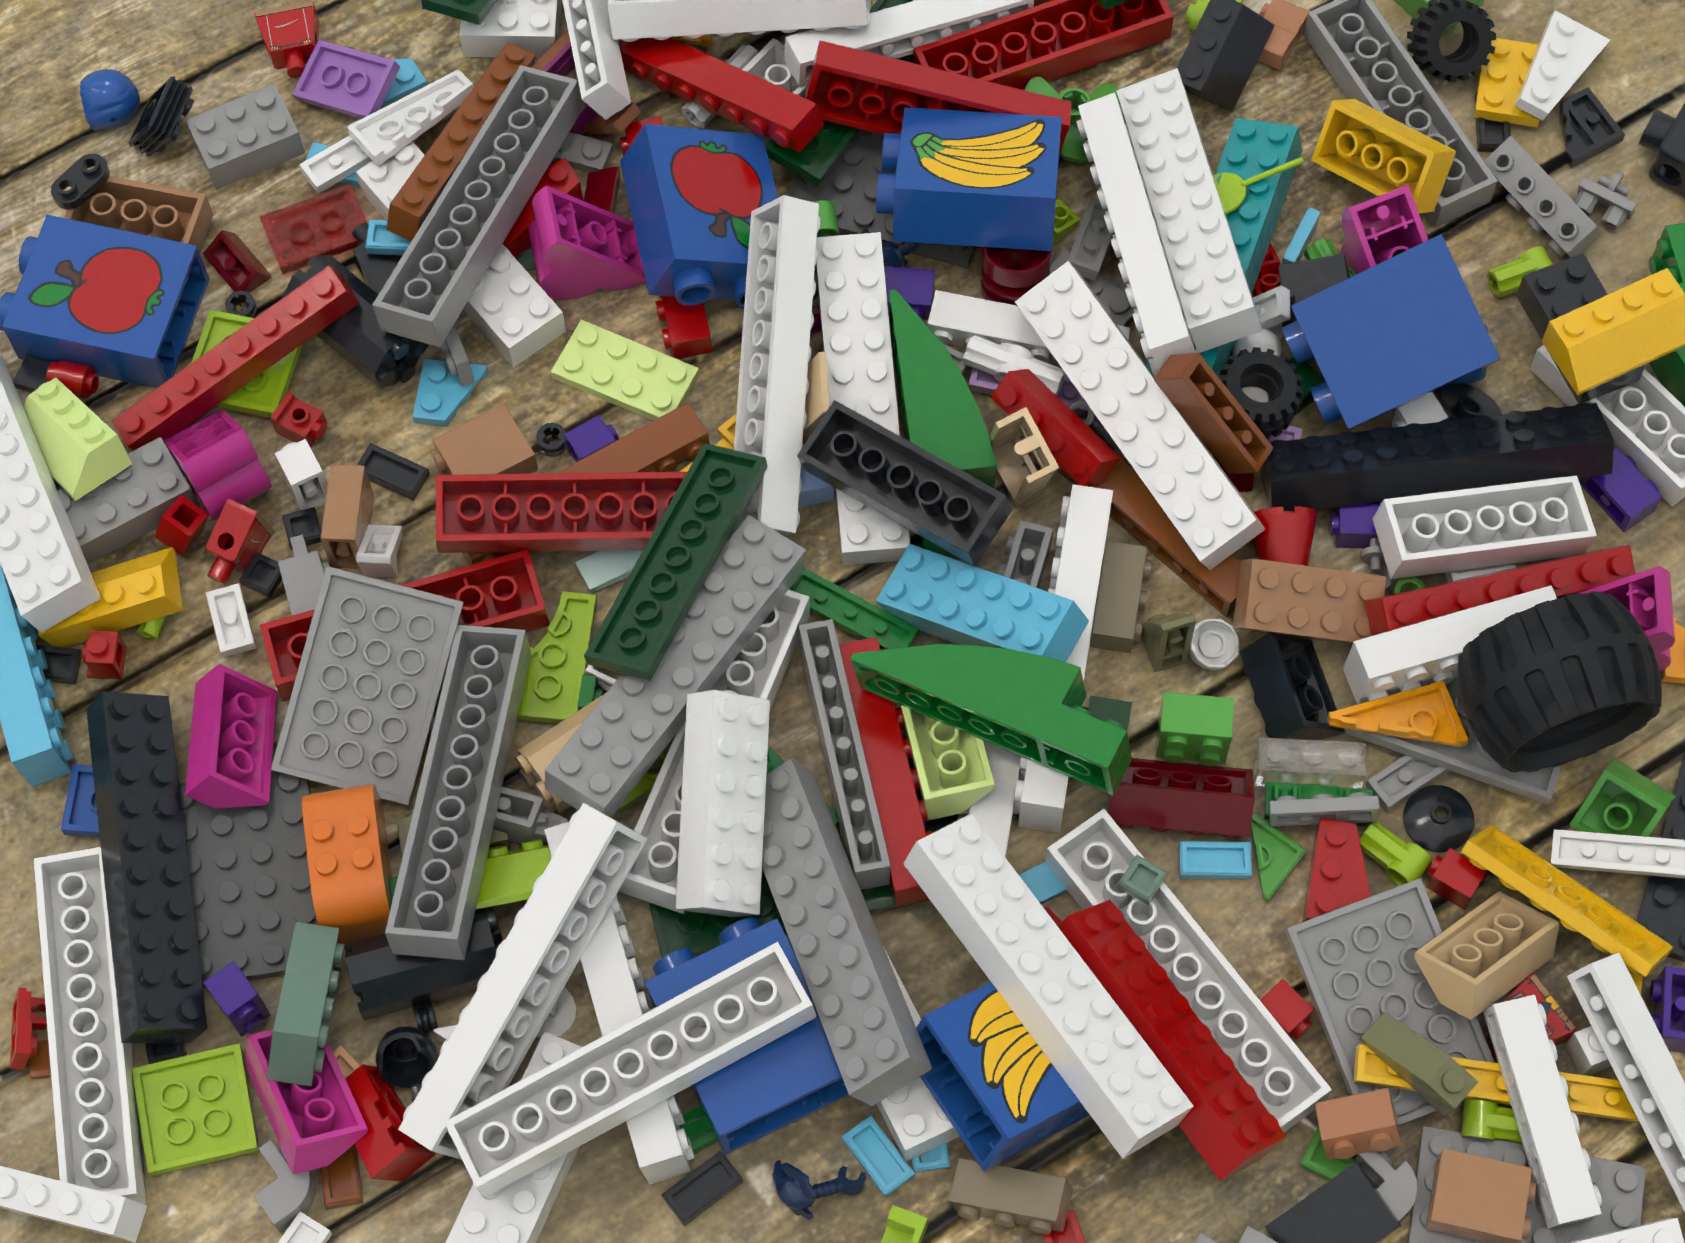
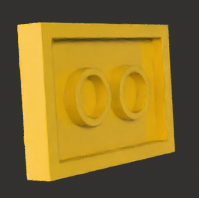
(1502, 81)

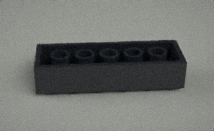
(905, 483)

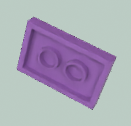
(345, 80)

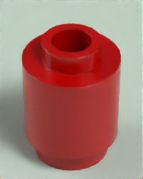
(77, 377)

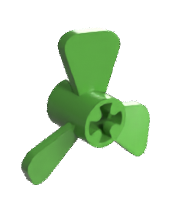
(1073, 144)

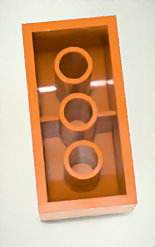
(348, 861)

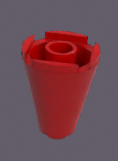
(1286, 535)

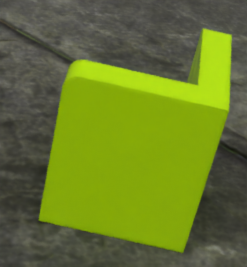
(904, 1226)

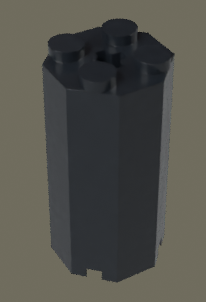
(357, 335)
(400, 982)

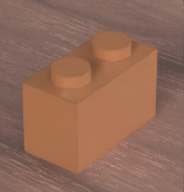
(1358, 1124)

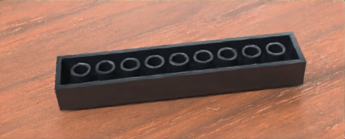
(1437, 457)
(146, 869)

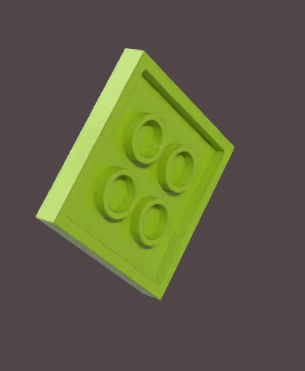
(265, 391)
(195, 1109)

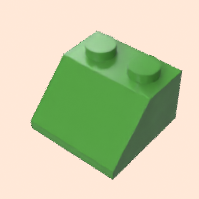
(1622, 803)

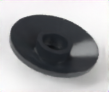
(1466, 402)
(1433, 832)

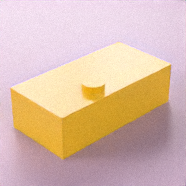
(1382, 153)

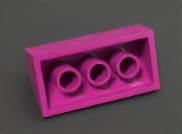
(231, 740)
(309, 1121)

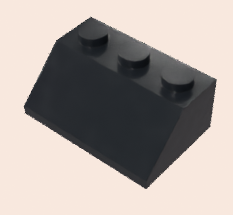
(1223, 52)
(1289, 687)

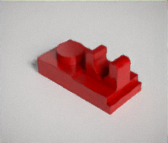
(23, 1022)

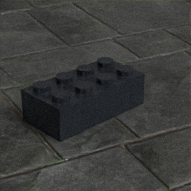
(1558, 291)

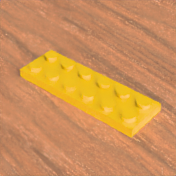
(1567, 899)

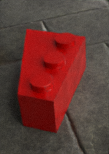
(557, 176)
(1336, 869)
(384, 1149)

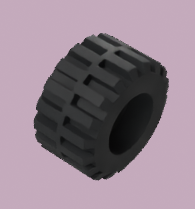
(1471, 52)
(1271, 375)

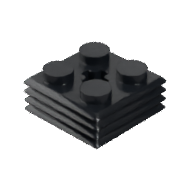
(161, 117)

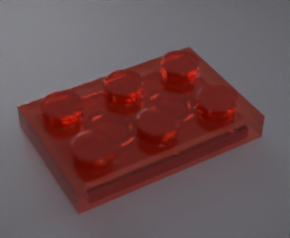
(314, 227)

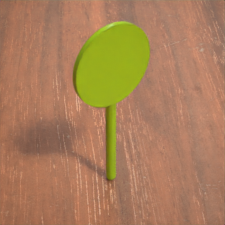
(1233, 188)

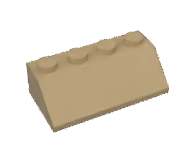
(1487, 953)

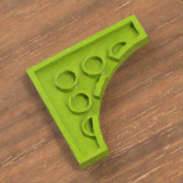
(559, 662)

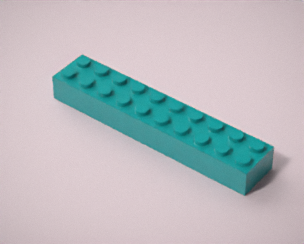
(1248, 152)

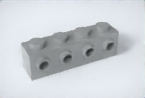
(1542, 198)
(1028, 553)

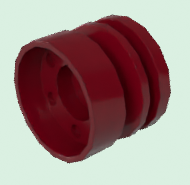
(1012, 272)

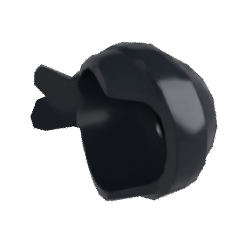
(405, 1058)

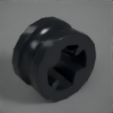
(241, 297)
(549, 449)
(425, 1018)

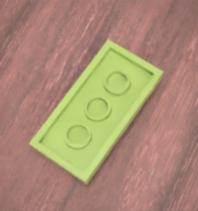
(624, 372)

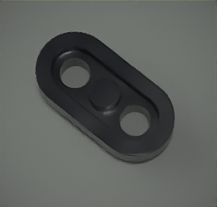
(82, 181)

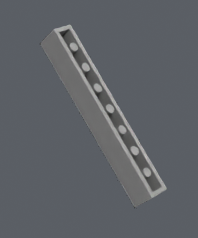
(843, 754)

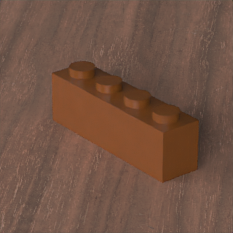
(1213, 413)

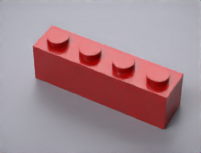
(1066, 435)

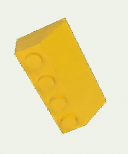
(1618, 331)
(129, 596)

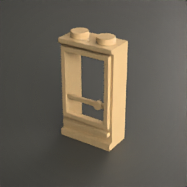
(1012, 453)

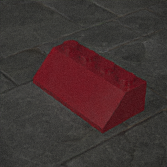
(1184, 798)

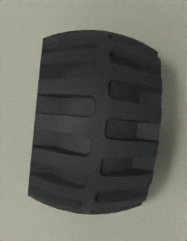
(1559, 681)

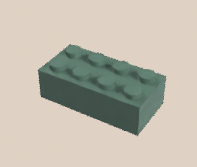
(305, 1004)

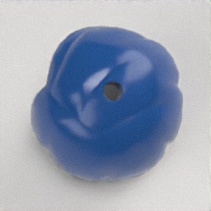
(108, 99)

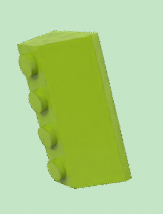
(512, 873)

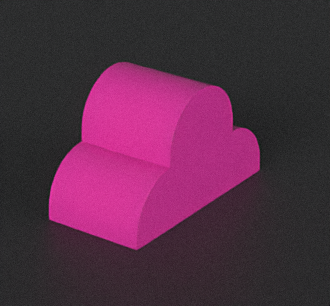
(1381, 229)
(581, 247)
(218, 462)
(1650, 602)

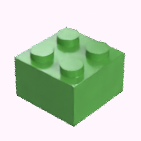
(1194, 728)

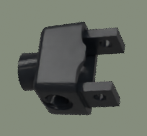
(1667, 138)

